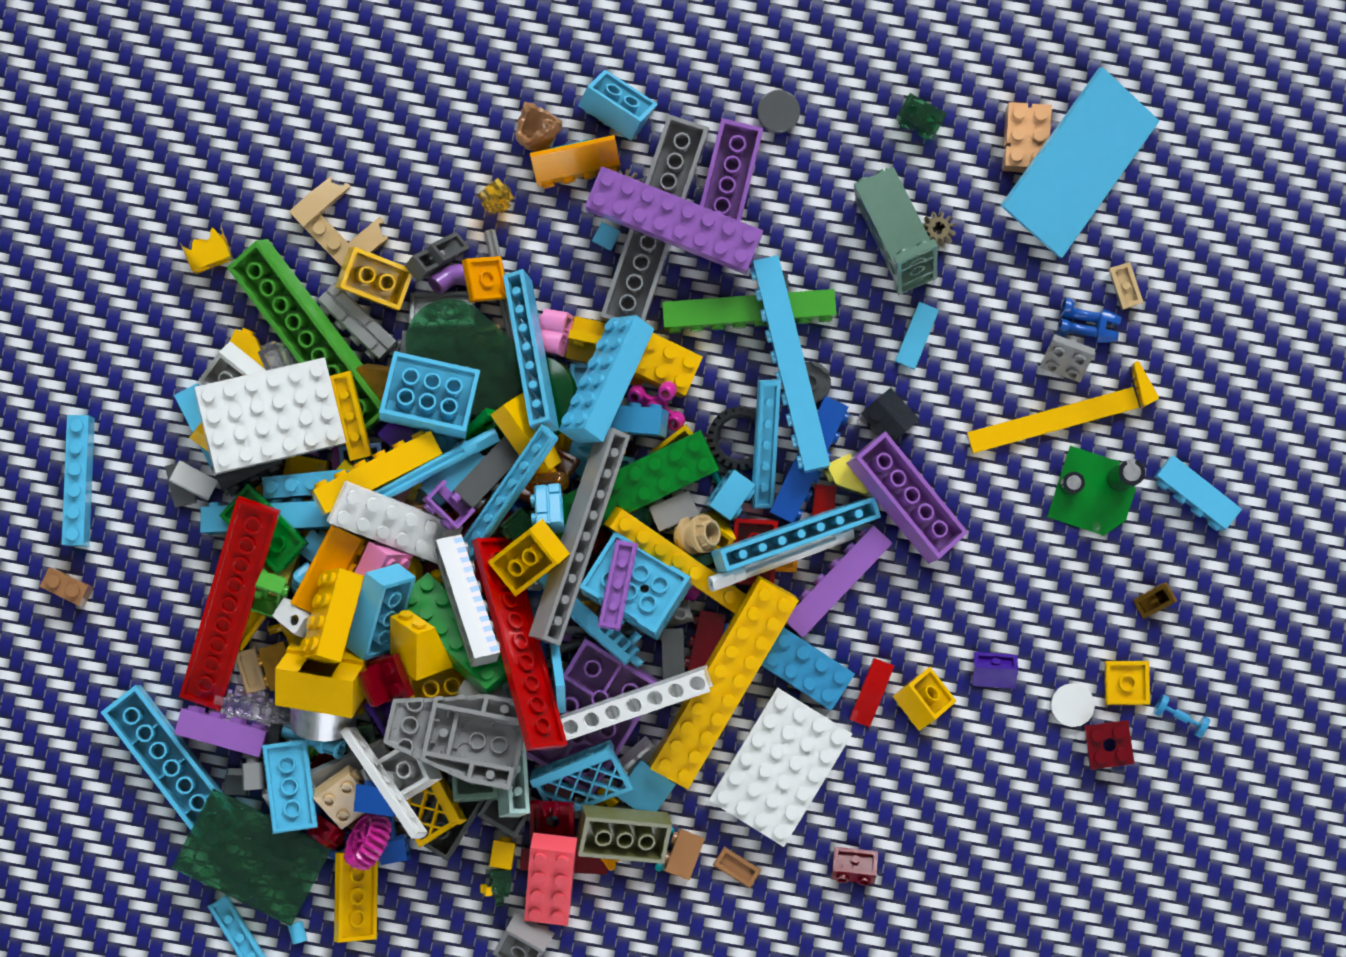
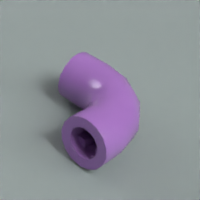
(446, 278)

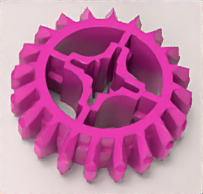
(367, 841)

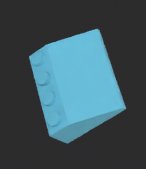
(429, 395)

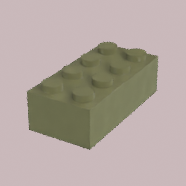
(623, 834)

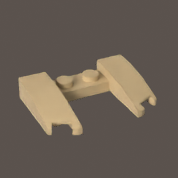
(309, 215)

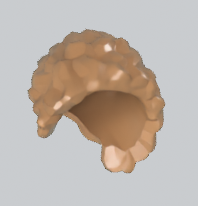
(536, 127)

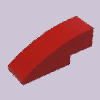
(871, 692)

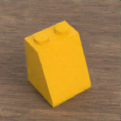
(417, 645)

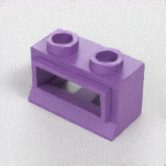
(453, 500)

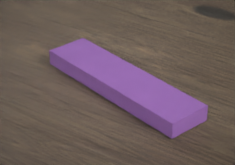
(618, 585)

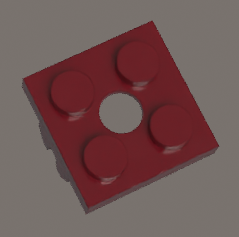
(1095, 737)
(541, 810)

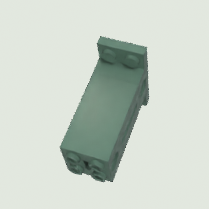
(897, 230)

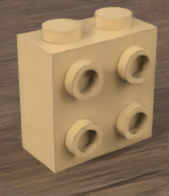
(337, 796)

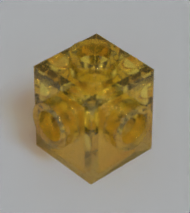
(496, 197)

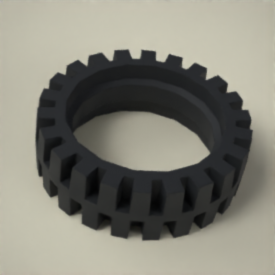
(713, 433)

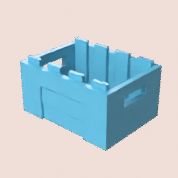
(645, 611)

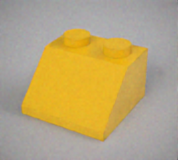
(924, 698)

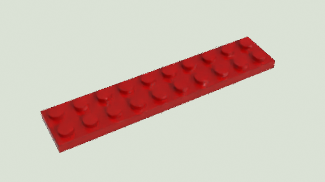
(229, 602)
(520, 654)

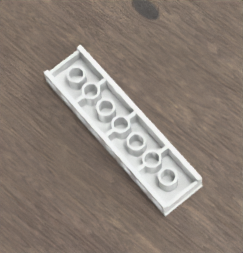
(636, 702)

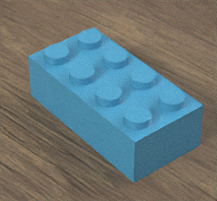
(807, 669)

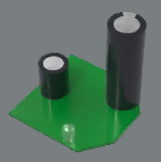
(1095, 491)

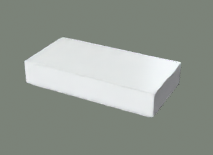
(193, 480)

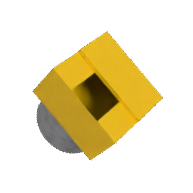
(319, 694)

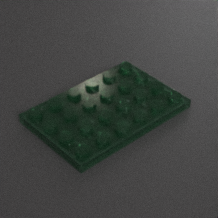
(241, 857)

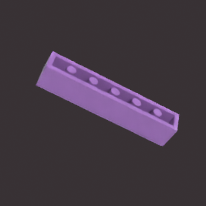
(838, 581)

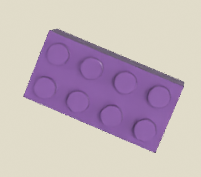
(221, 731)

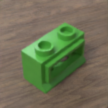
(266, 603)

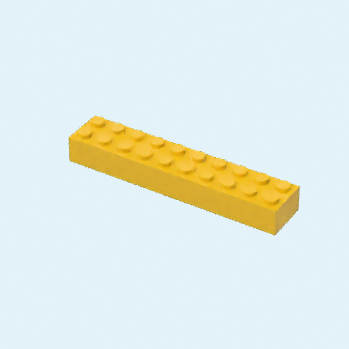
(731, 672)

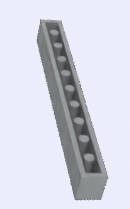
(579, 537)

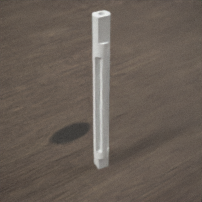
(742, 573)

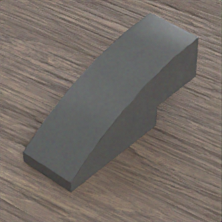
(436, 256)

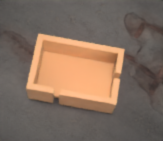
(1026, 134)

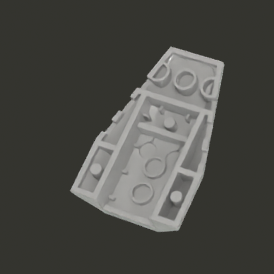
(460, 735)

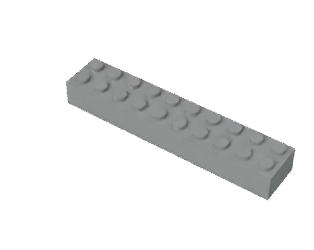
(642, 255)

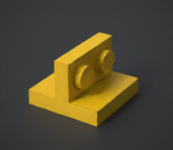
(583, 339)

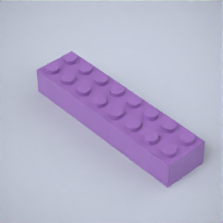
(673, 220)

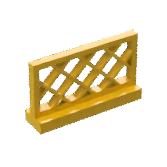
(450, 809)

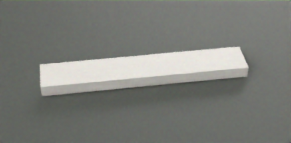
(384, 782)

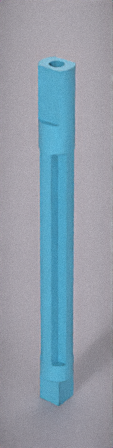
(440, 463)

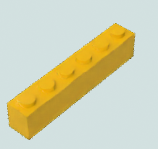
(380, 470)

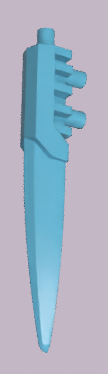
(614, 641)

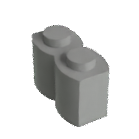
(254, 774)

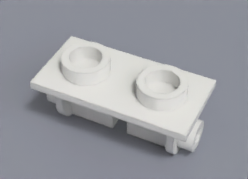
(642, 750)

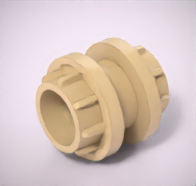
(697, 534)

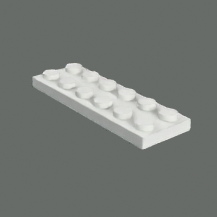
(388, 521)

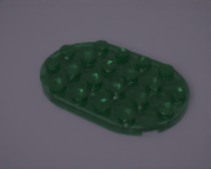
(465, 337)

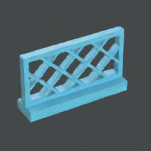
(577, 762)

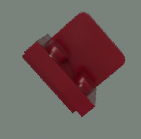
(385, 680)

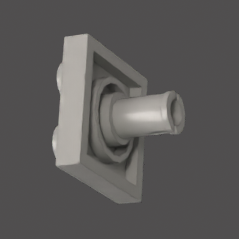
(1067, 357)

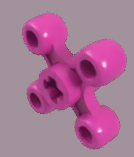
(665, 393)

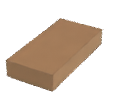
(737, 867)

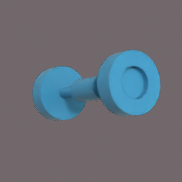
(1202, 725)

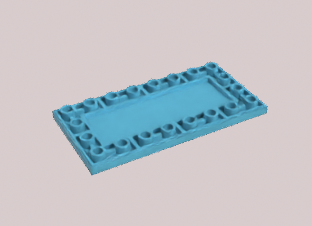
(1080, 162)

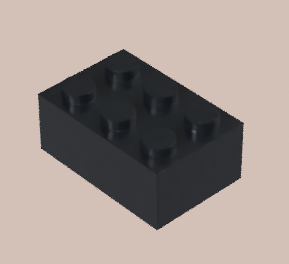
(234, 481)

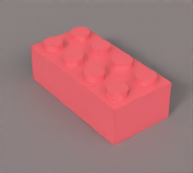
(550, 879)

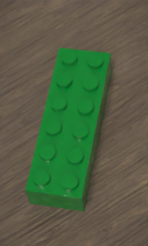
(432, 604)

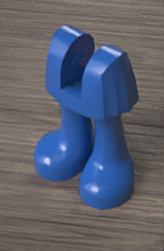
(1101, 334)

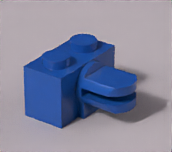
(397, 847)

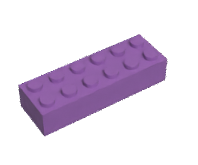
(731, 168)
(907, 497)

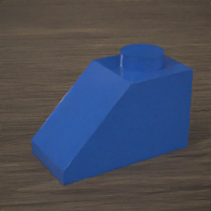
(370, 800)

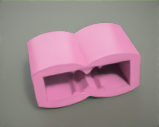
(555, 331)

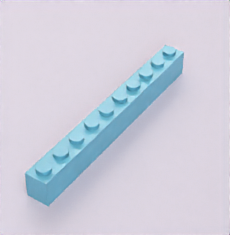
(790, 364)

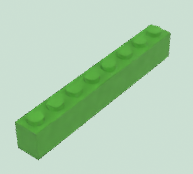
(743, 310)

